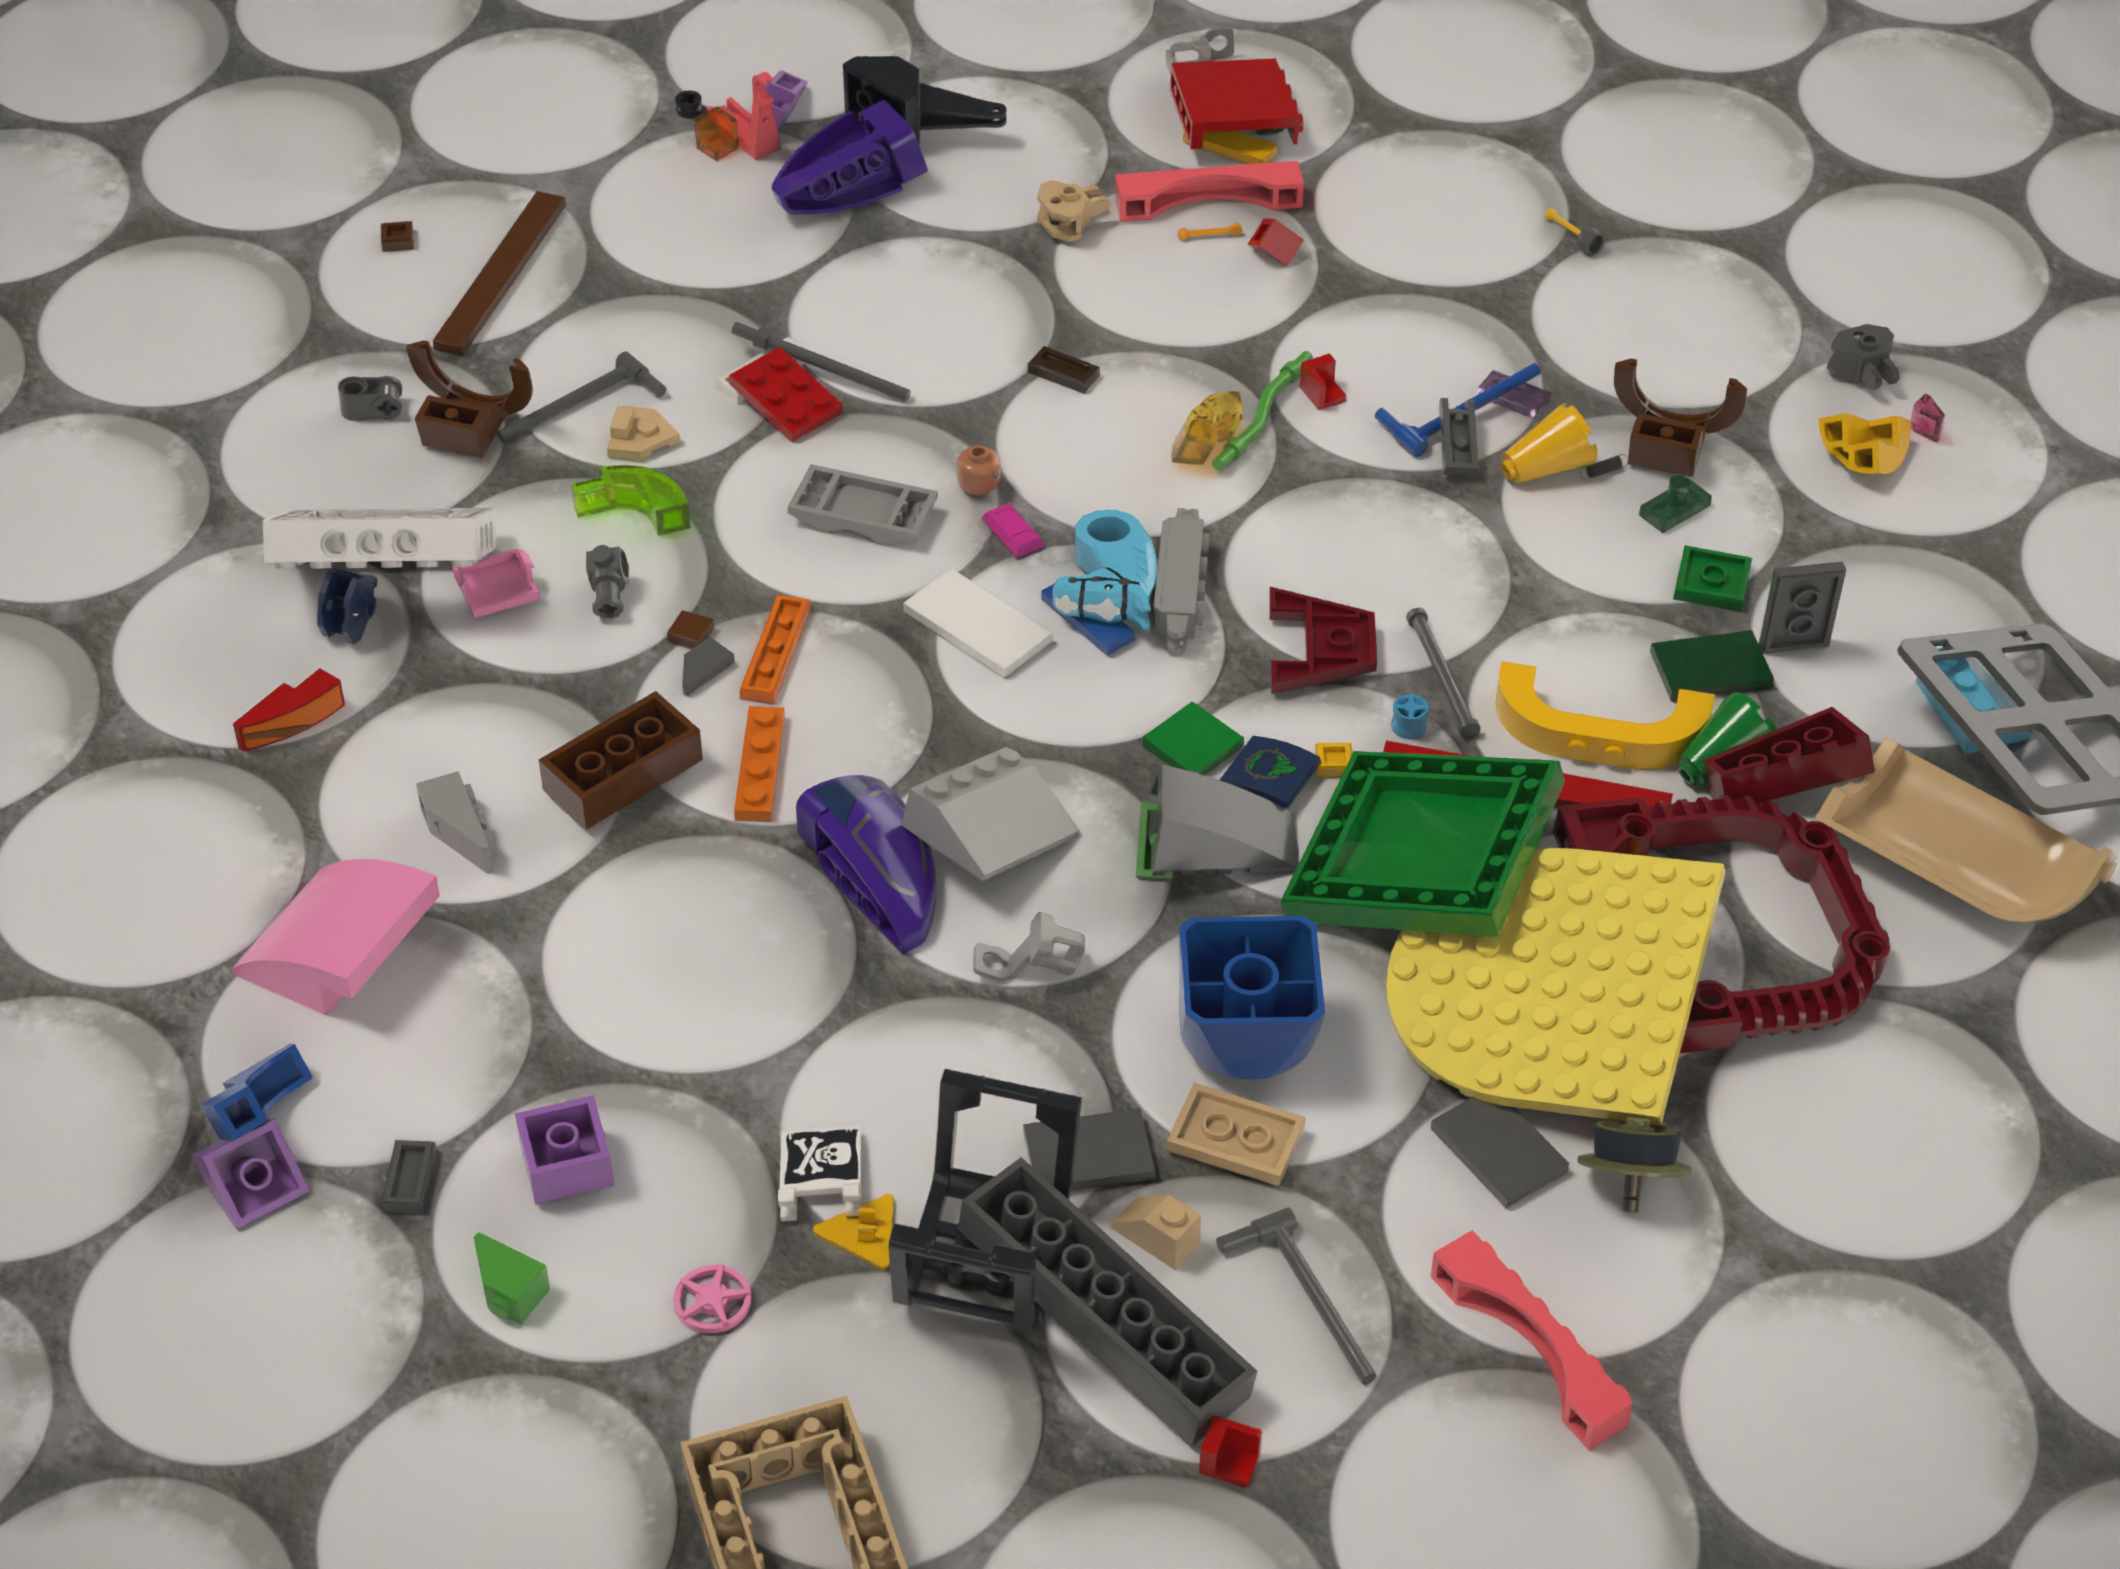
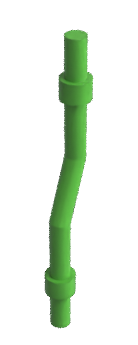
(1238, 445)

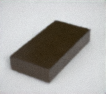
(1063, 369)

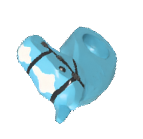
(1120, 571)

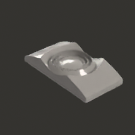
(861, 504)

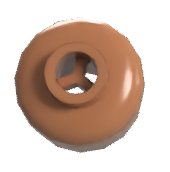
(978, 470)

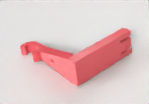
(760, 134)

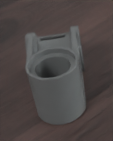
(367, 399)

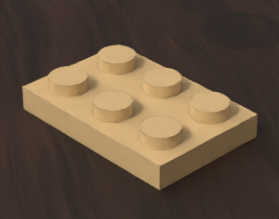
(1236, 1134)

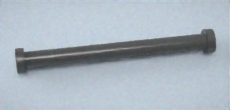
(1468, 726)

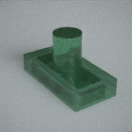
(1676, 504)

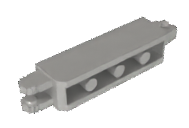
(1178, 579)

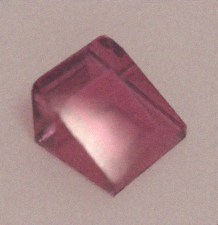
(1927, 418)

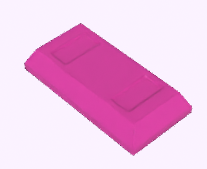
(1013, 530)

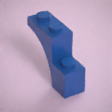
(255, 1092)

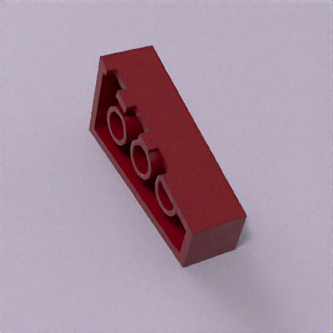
(1792, 759)

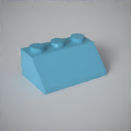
(1981, 693)

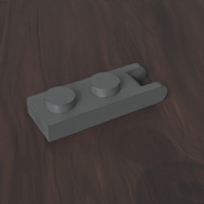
(1458, 439)

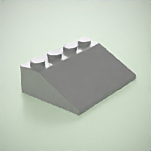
(989, 814)

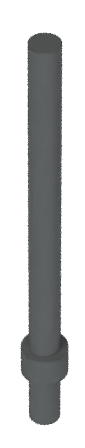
(764, 339)

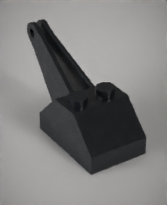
(921, 105)

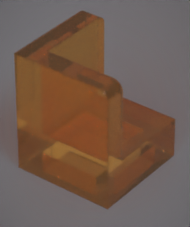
(716, 133)

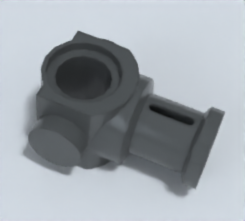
(607, 575)

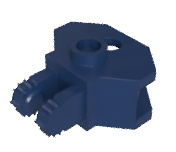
(348, 604)

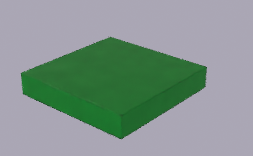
(1712, 578)
(1193, 740)

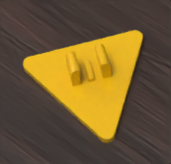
(862, 1235)

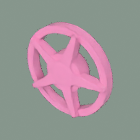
(712, 1298)

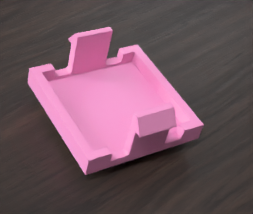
(497, 582)

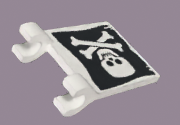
(820, 1165)

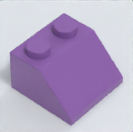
(252, 1173)

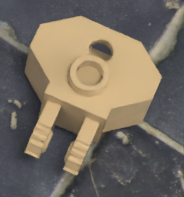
(1069, 207)

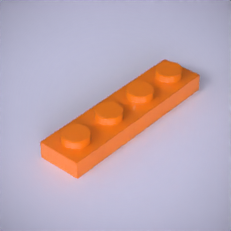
(759, 764)

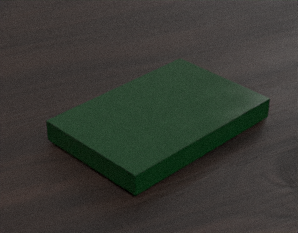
(1712, 664)

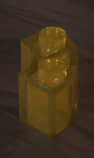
(1207, 424)

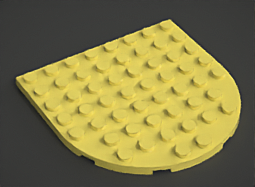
(1574, 997)

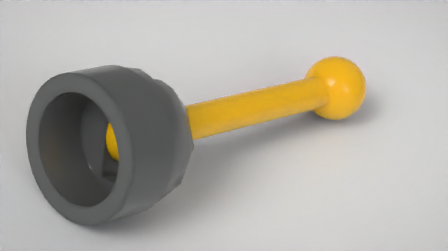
(1589, 240)

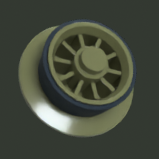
(1637, 1151)

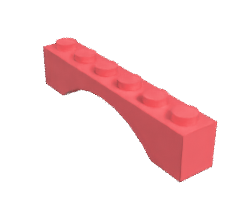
(1264, 184)
(1479, 1280)

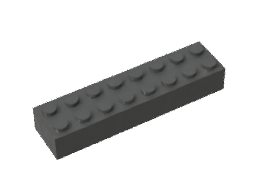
(1111, 1302)

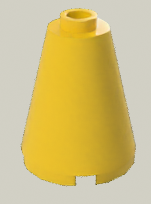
(1551, 447)

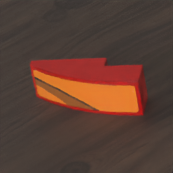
(289, 711)

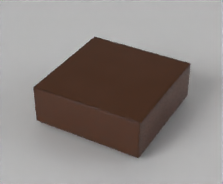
(397, 236)
(690, 629)

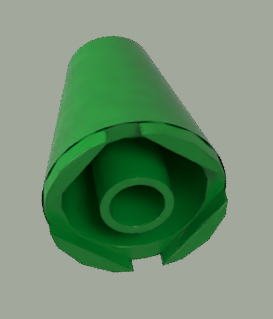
(1728, 727)

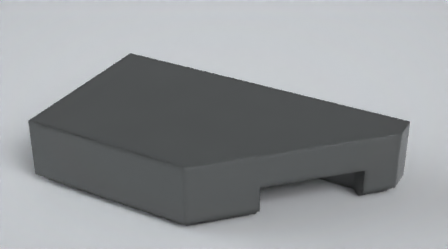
(704, 663)

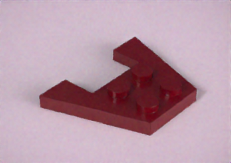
(1337, 640)

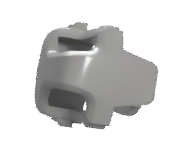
(1202, 46)
(1035, 950)

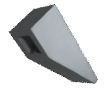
(452, 818)

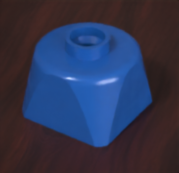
(1250, 993)

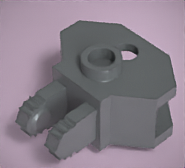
(1864, 358)

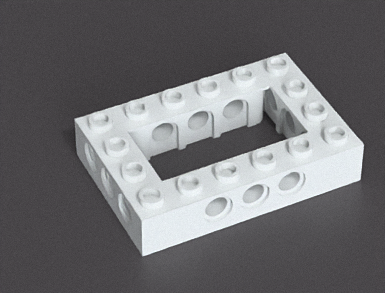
(379, 535)

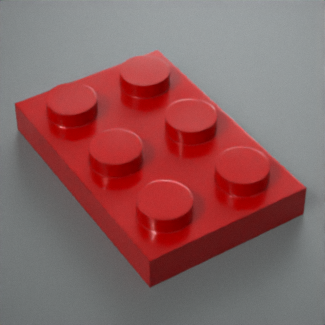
(785, 394)

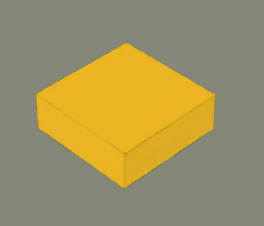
(1333, 758)

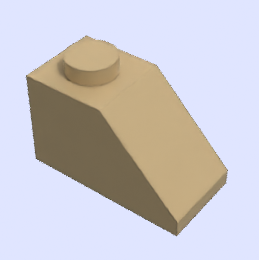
(1161, 1227)

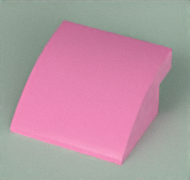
(338, 931)

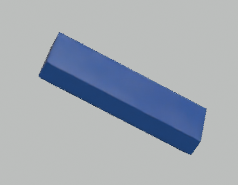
(1106, 636)

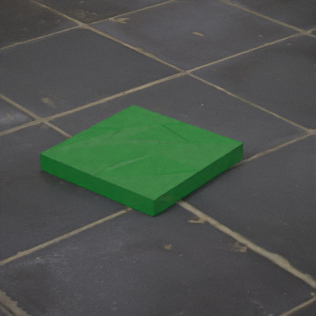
(1425, 842)

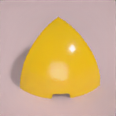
(1866, 445)

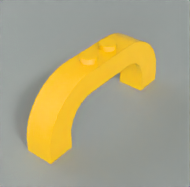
(1595, 737)

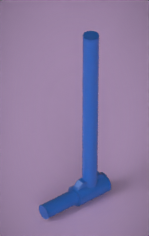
(1416, 439)

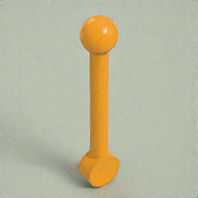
(1235, 230)

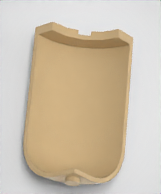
(1965, 839)

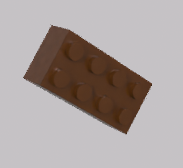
(620, 760)

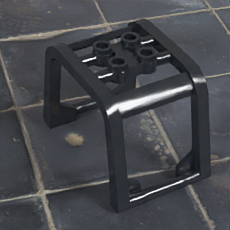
(917, 1249)

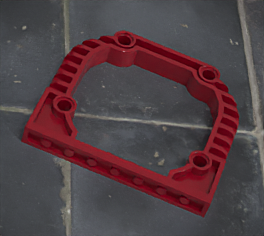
(1806, 851)

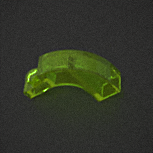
(637, 490)

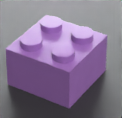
(564, 1149)

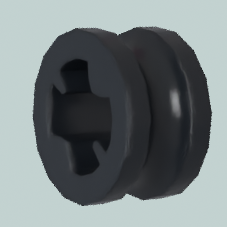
(688, 104)

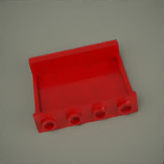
(1233, 98)

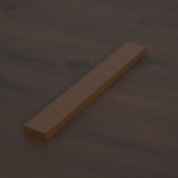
(499, 273)

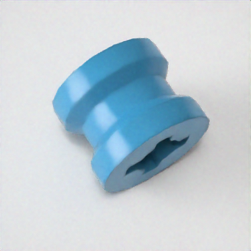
(1409, 716)

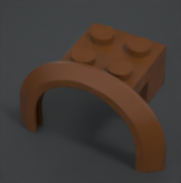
(462, 418)
(1667, 438)

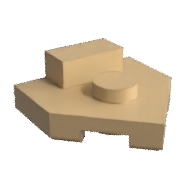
(638, 433)

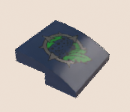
(1272, 769)

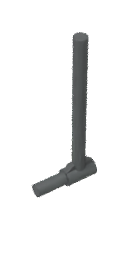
(626, 368)
(1278, 1229)

